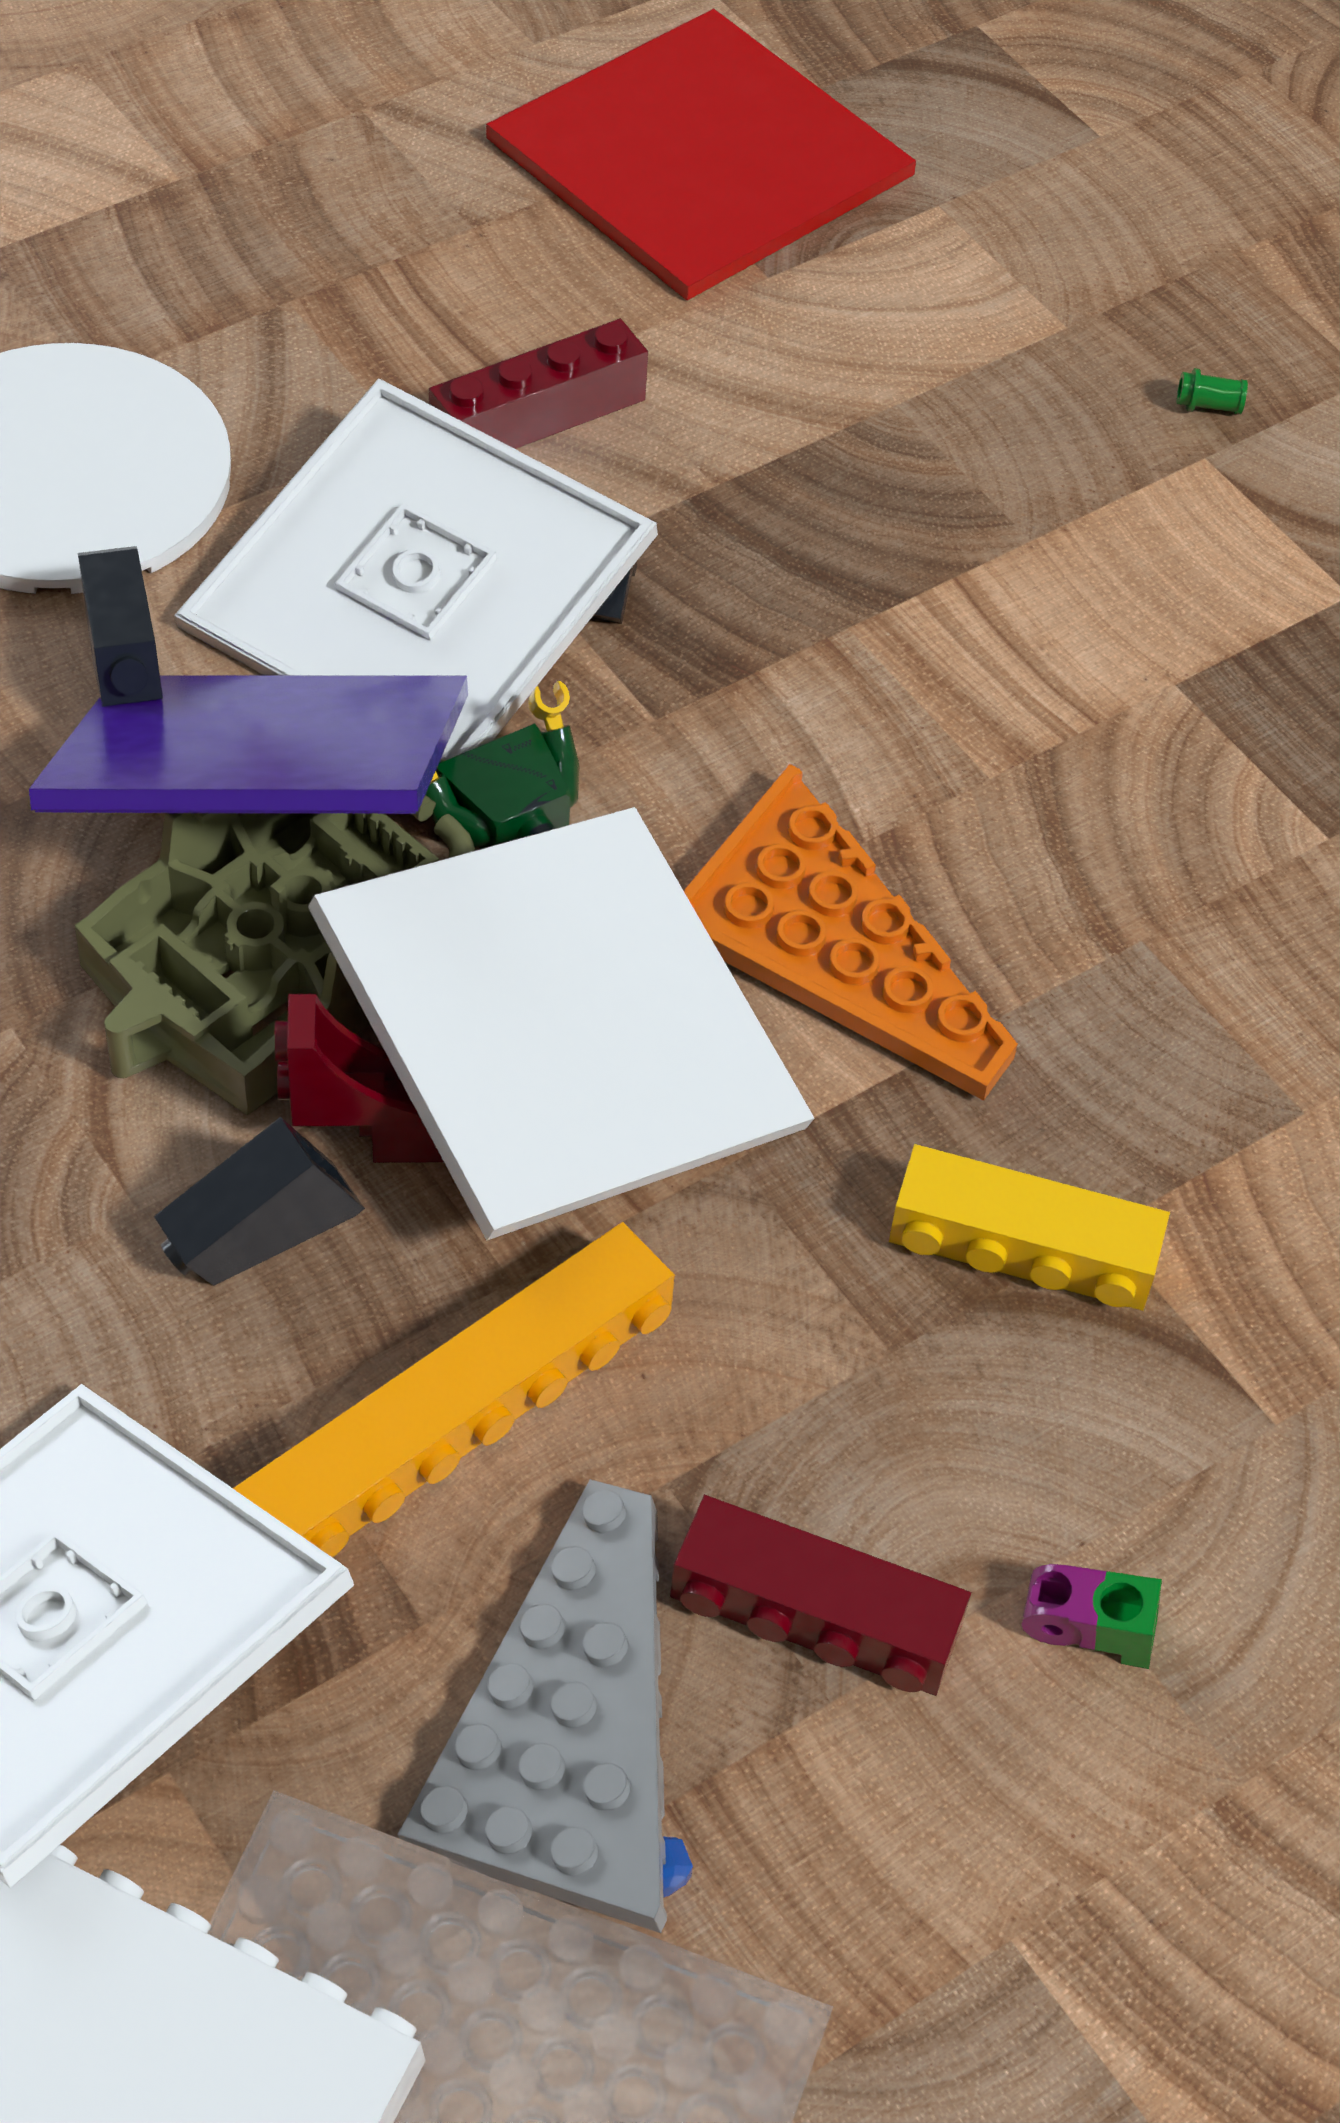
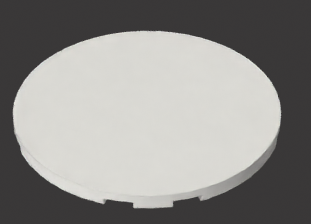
(101, 459)

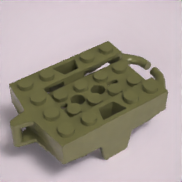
(238, 900)

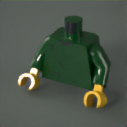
(514, 782)

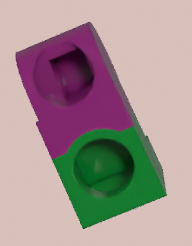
(1094, 1610)

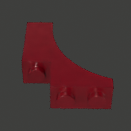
(346, 1082)

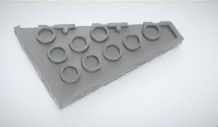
(560, 1745)

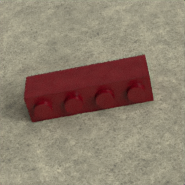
(550, 386)
(819, 1595)

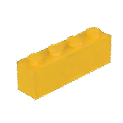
(1029, 1227)

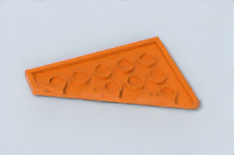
(812, 919)

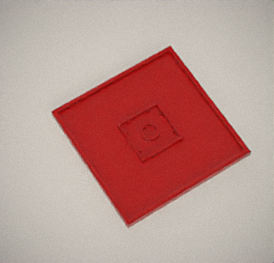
(700, 152)

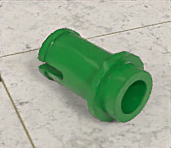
(1211, 392)

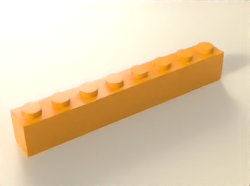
(465, 1392)

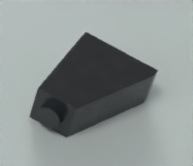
(119, 626)
(256, 1206)

